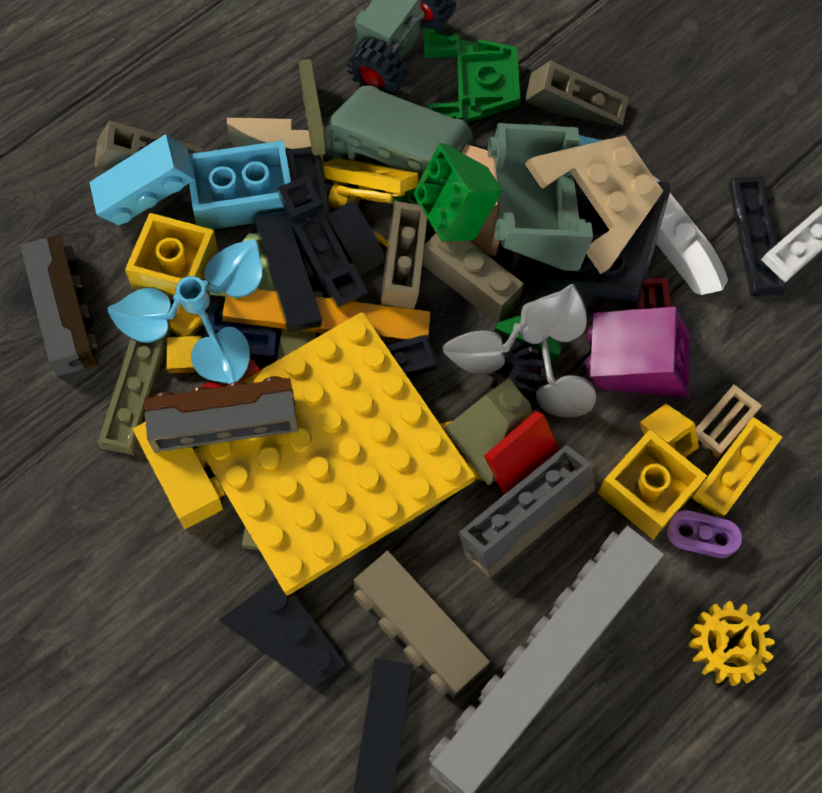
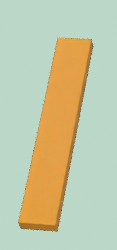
(389, 322)

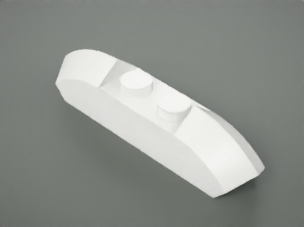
(690, 250)

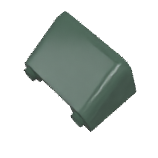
(391, 131)
(535, 219)

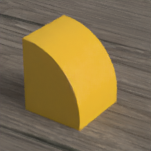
(673, 429)

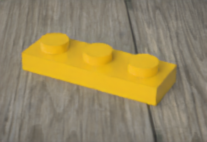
(370, 176)
(737, 468)

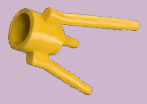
(341, 195)

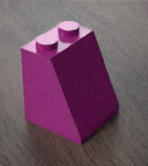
(640, 352)

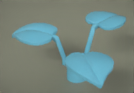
(221, 356)

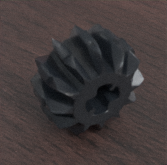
(522, 368)

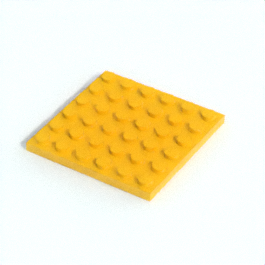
(354, 469)

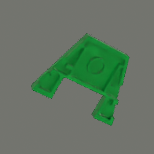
(485, 75)

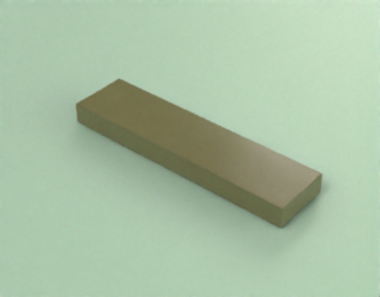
(312, 107)
(134, 384)

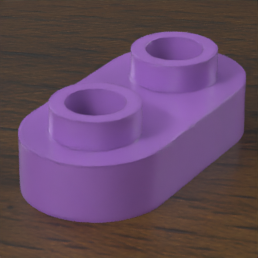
(703, 532)

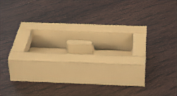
(709, 441)

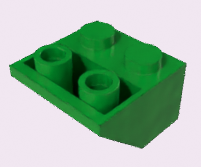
(456, 194)

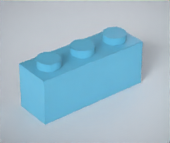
(142, 180)

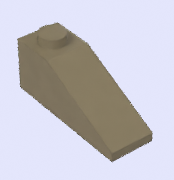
(575, 96)
(122, 141)

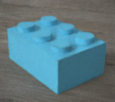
(237, 184)

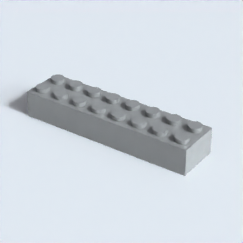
(541, 668)

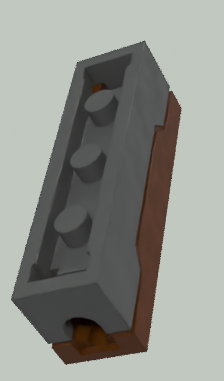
(220, 414)

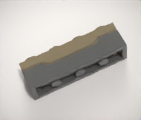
(527, 511)

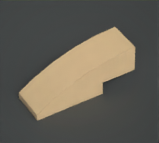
(262, 130)

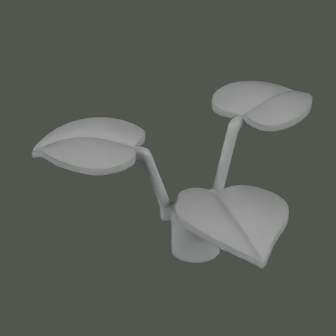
(555, 315)

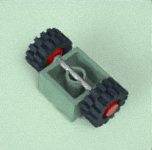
(386, 36)

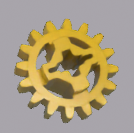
(743, 653)

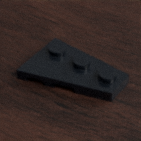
(287, 634)

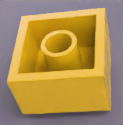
(169, 253)
(651, 484)

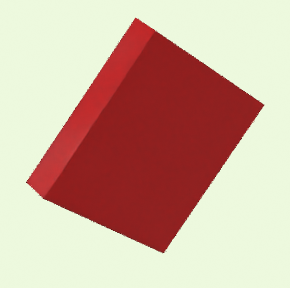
(521, 452)

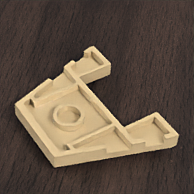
(614, 184)

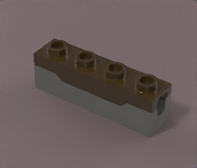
(59, 306)

